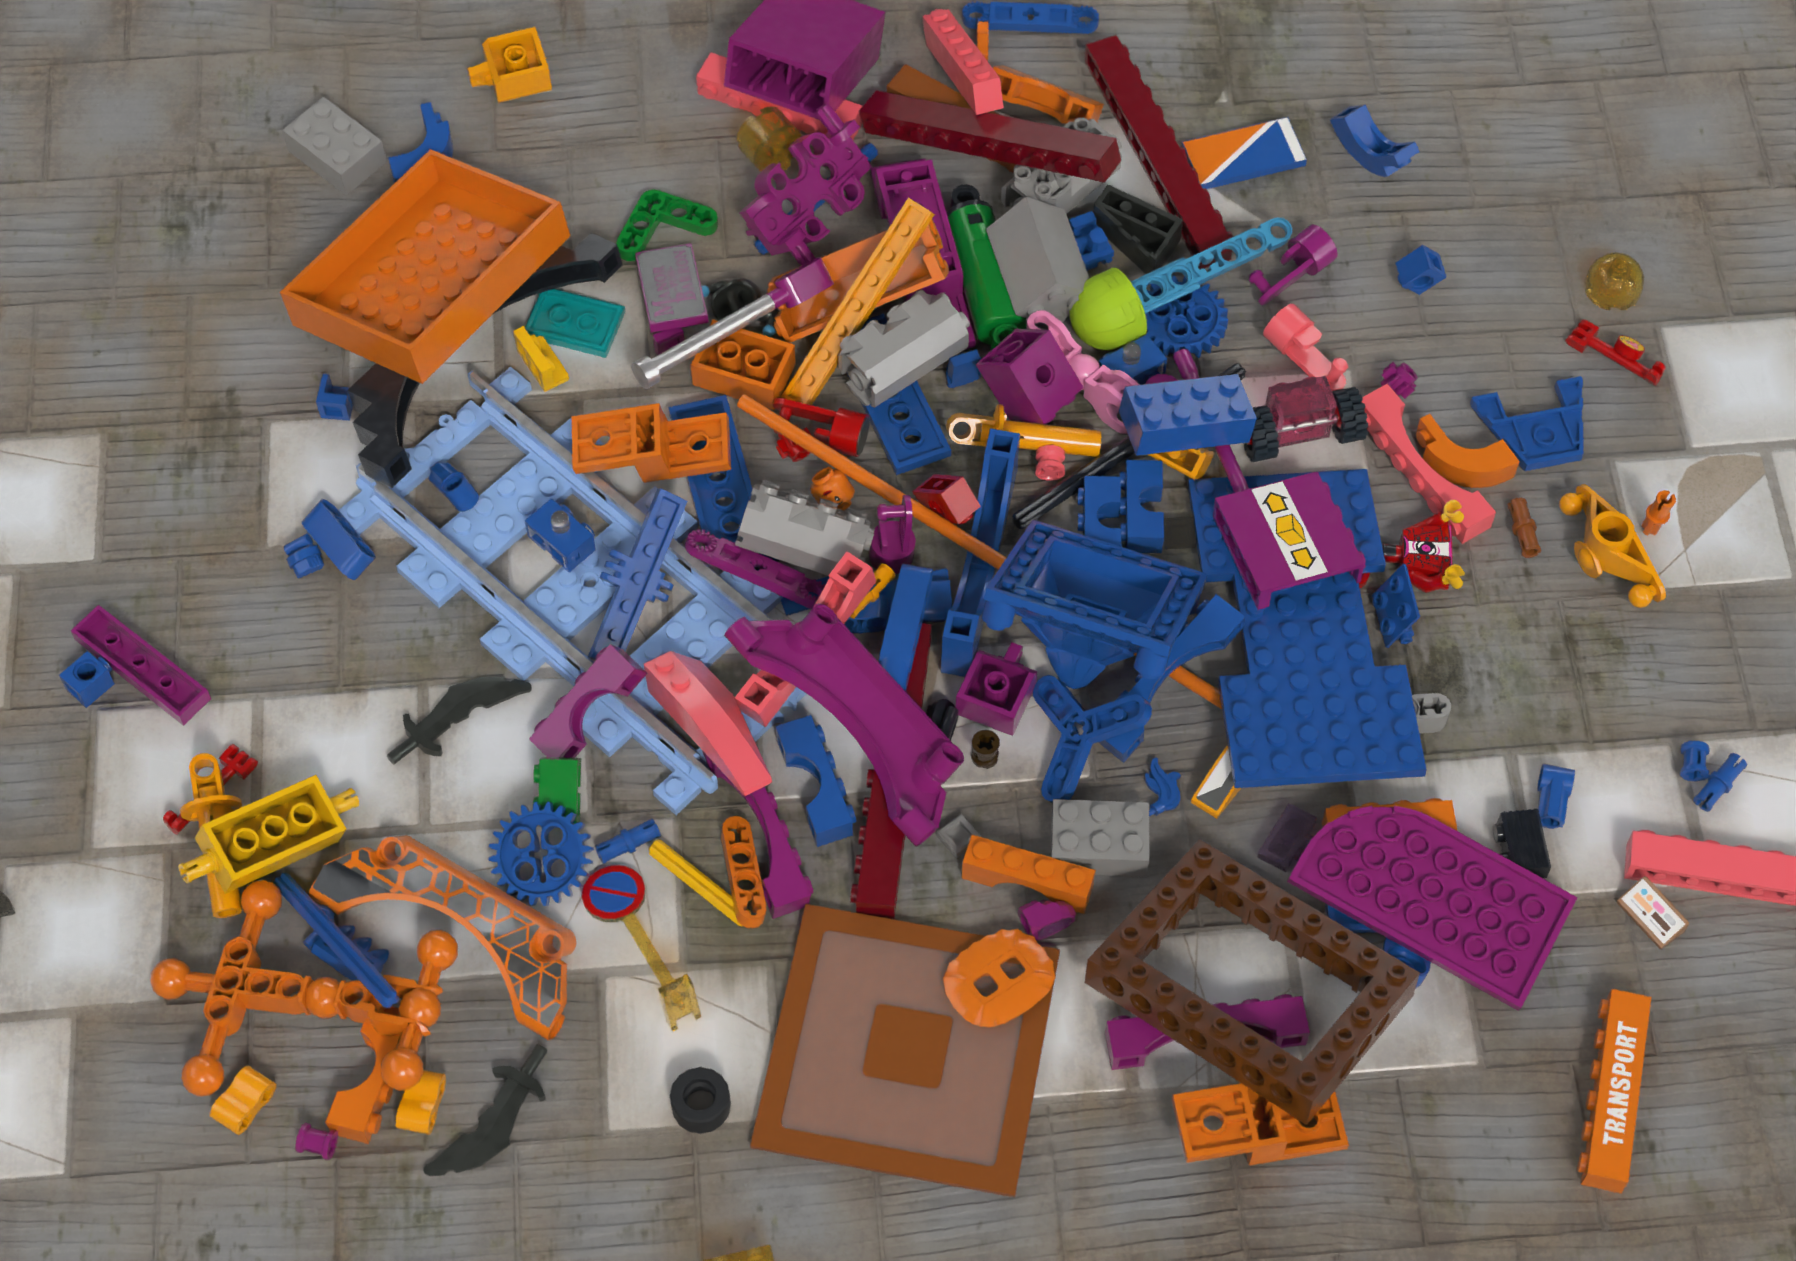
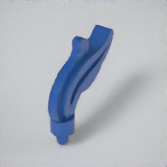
(1164, 786)

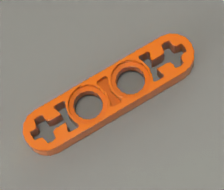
(745, 871)

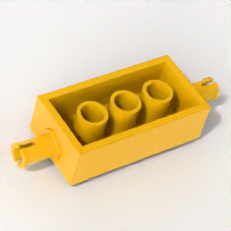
(269, 834)

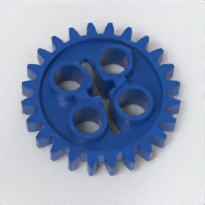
(1185, 319)
(512, 857)

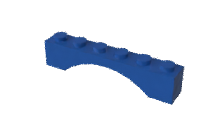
(1209, 631)

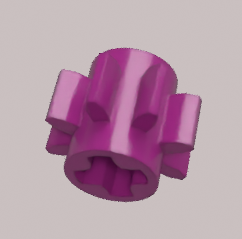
(1400, 379)

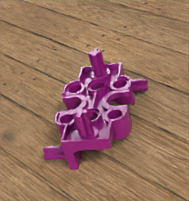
(847, 165)

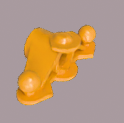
(1612, 546)

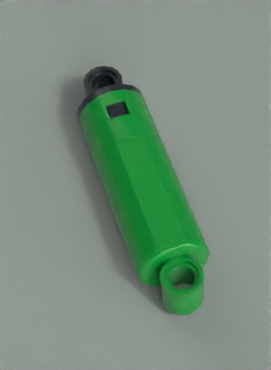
(982, 279)

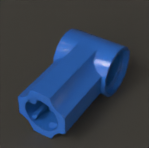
(454, 486)
(1555, 787)

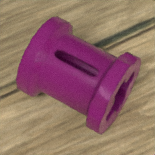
(316, 1141)

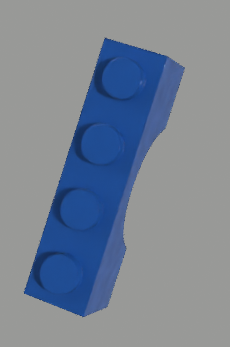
(803, 748)

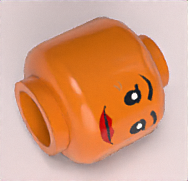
(832, 486)

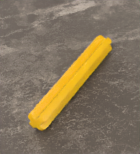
(694, 878)

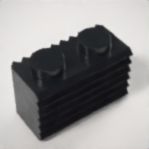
(1523, 840)

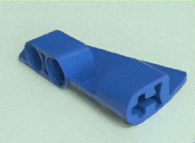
(876, 614)

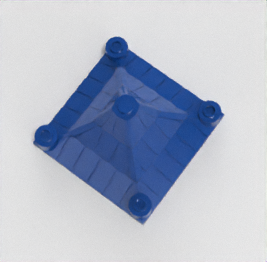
(1092, 602)

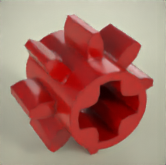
(789, 448)

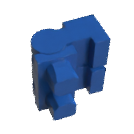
(1091, 240)

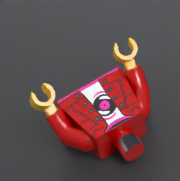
(1428, 551)

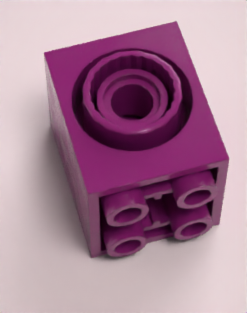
(1030, 376)

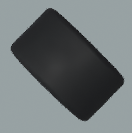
(700, 1080)

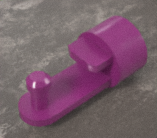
(1311, 252)
(893, 540)

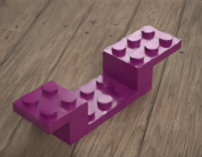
(919, 182)

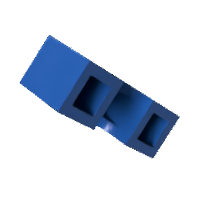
(1142, 484)
(1100, 500)

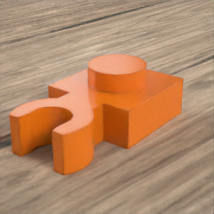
(982, 38)

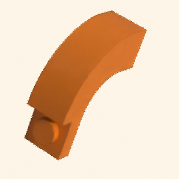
(1462, 465)

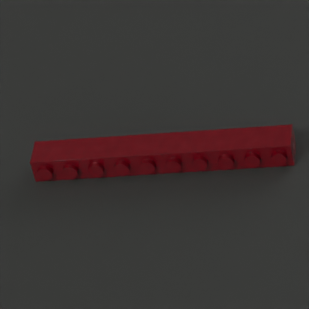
(991, 136)
(1156, 146)
(882, 839)

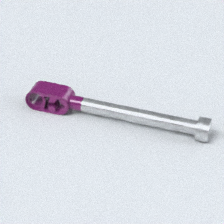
(791, 290)

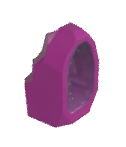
(1045, 917)

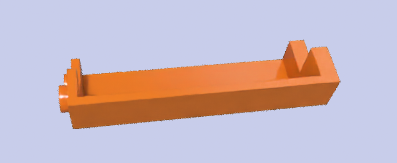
(920, 269)

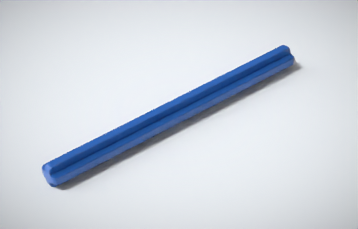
(337, 940)

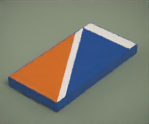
(1245, 153)

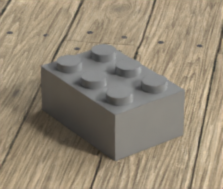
(334, 146)
(1102, 835)

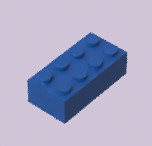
(1187, 414)

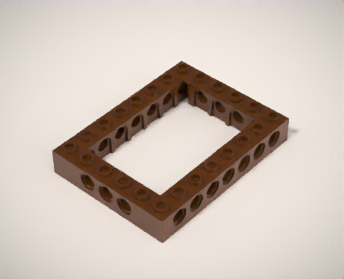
(1221, 1040)

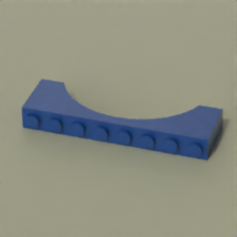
(996, 487)

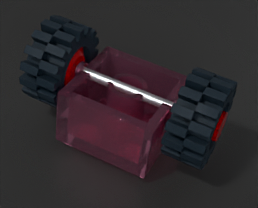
(1303, 414)

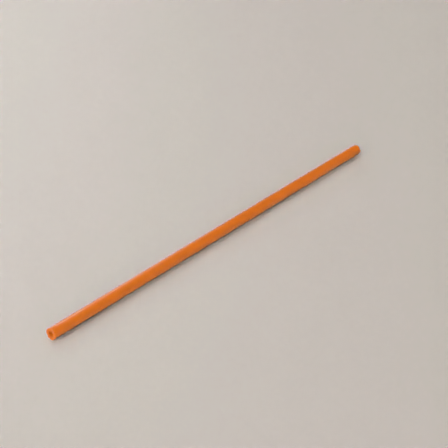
(922, 513)

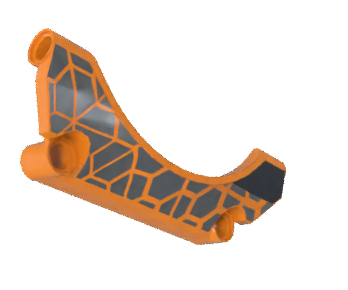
(509, 929)

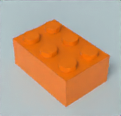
(745, 365)

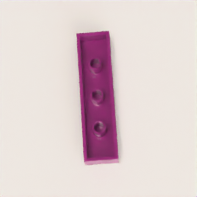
(141, 665)

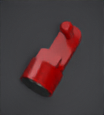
(848, 427)

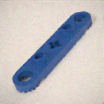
(1047, 17)

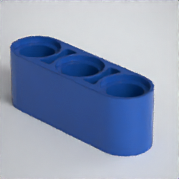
(338, 539)

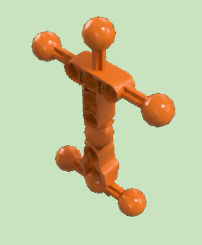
(322, 997)

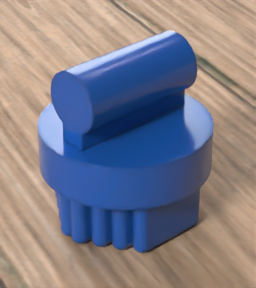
(303, 556)

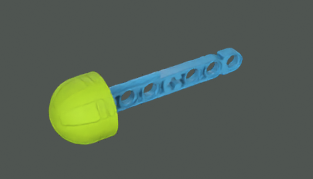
(1114, 310)

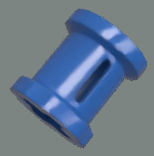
(1694, 761)

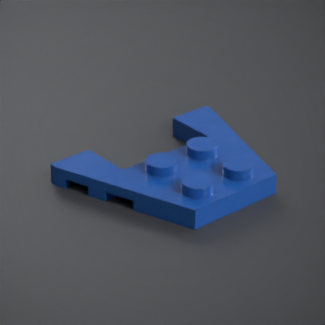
(1542, 436)

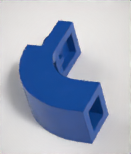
(437, 139)
(1368, 145)

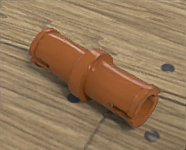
(1524, 527)

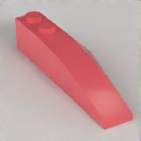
(708, 716)

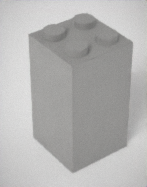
(1038, 258)

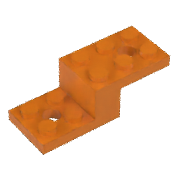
(650, 443)
(1253, 1127)

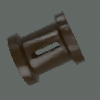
(985, 749)

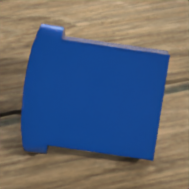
(962, 369)

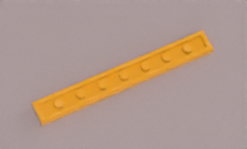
(859, 302)

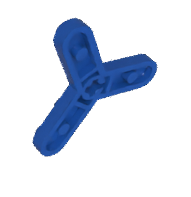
(1097, 723)

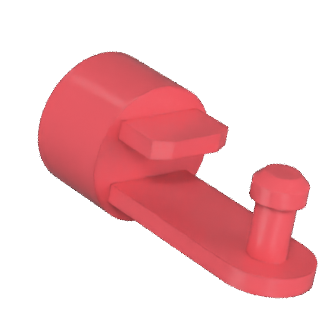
(1295, 336)

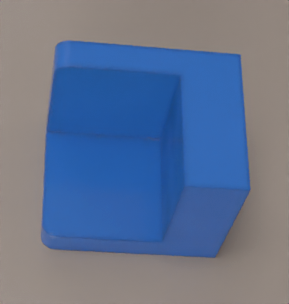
(333, 401)

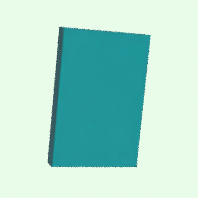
(575, 321)

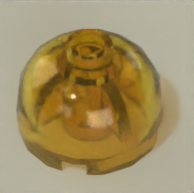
(1614, 281)

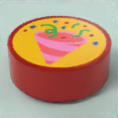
(1629, 348)

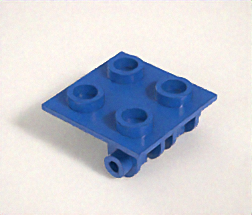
(1396, 607)

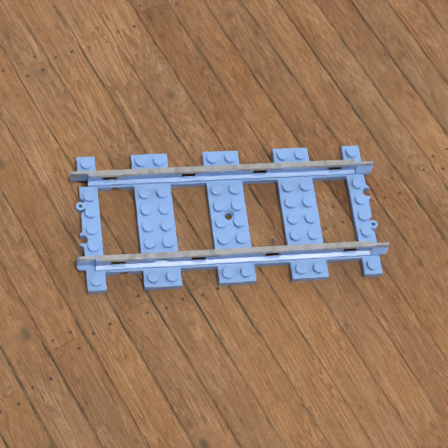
(563, 605)

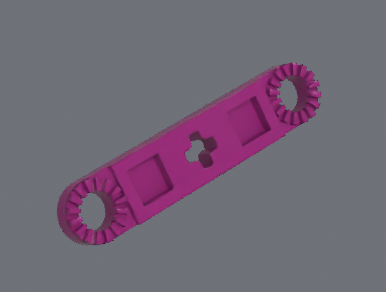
(742, 563)

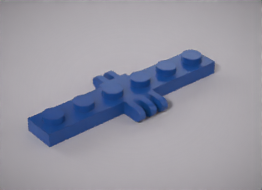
(638, 575)

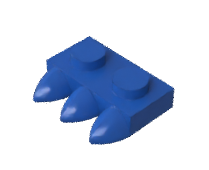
(363, 944)

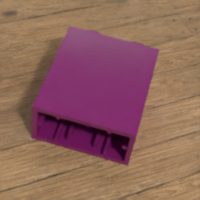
(804, 52)

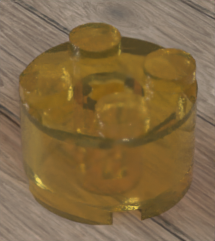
(767, 138)

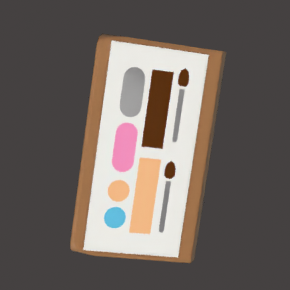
(1653, 912)

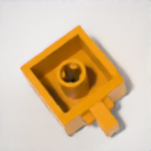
(513, 65)

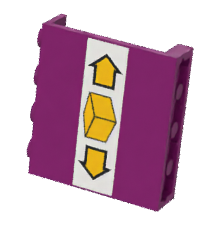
(1286, 535)

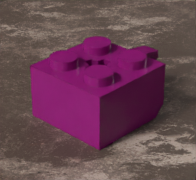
(996, 690)

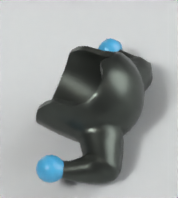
(733, 296)

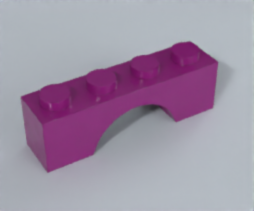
(562, 730)

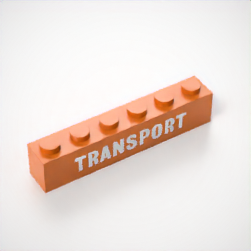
(1615, 1091)

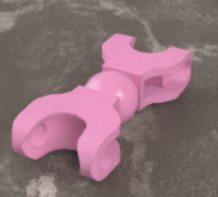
(1101, 385)

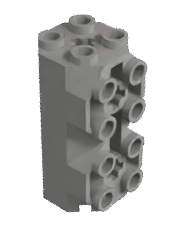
(1052, 187)
(910, 345)
(802, 531)

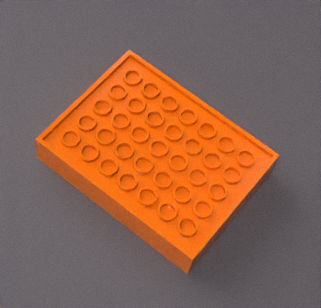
(425, 265)

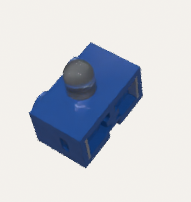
(1138, 359)
(560, 534)

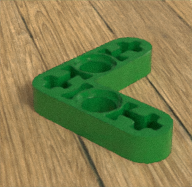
(663, 213)

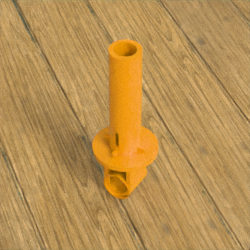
(1032, 435)
(208, 805)

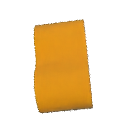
(243, 1100)
(420, 1104)

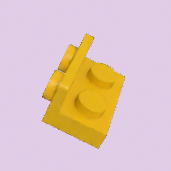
(540, 359)

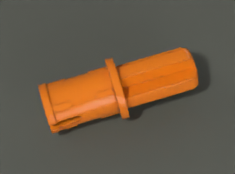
(1658, 513)

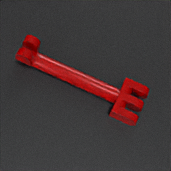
(1585, 336)
(234, 764)

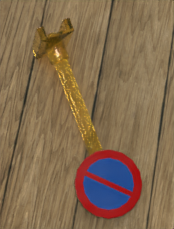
(616, 896)

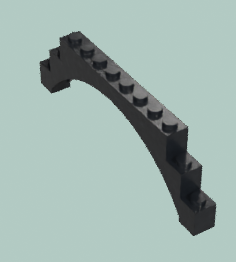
(385, 395)

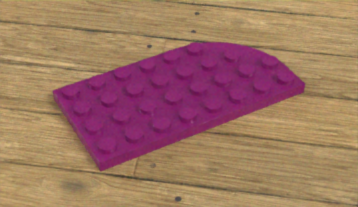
(1437, 896)

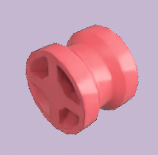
(1050, 463)

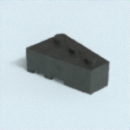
(1137, 228)

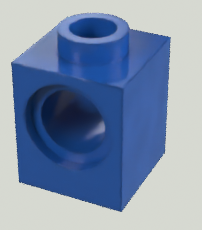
(1420, 270)
(87, 690)

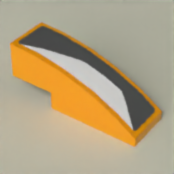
(1217, 787)

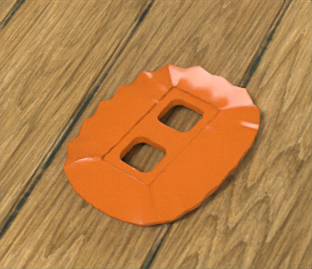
(1013, 995)

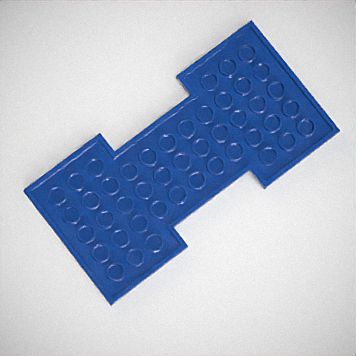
(1311, 688)

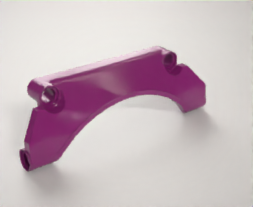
(853, 686)

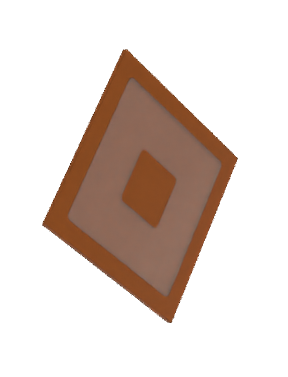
(885, 1069)

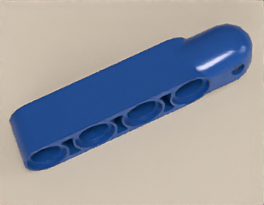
(905, 622)

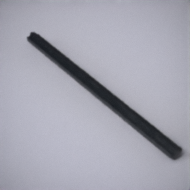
(1096, 467)

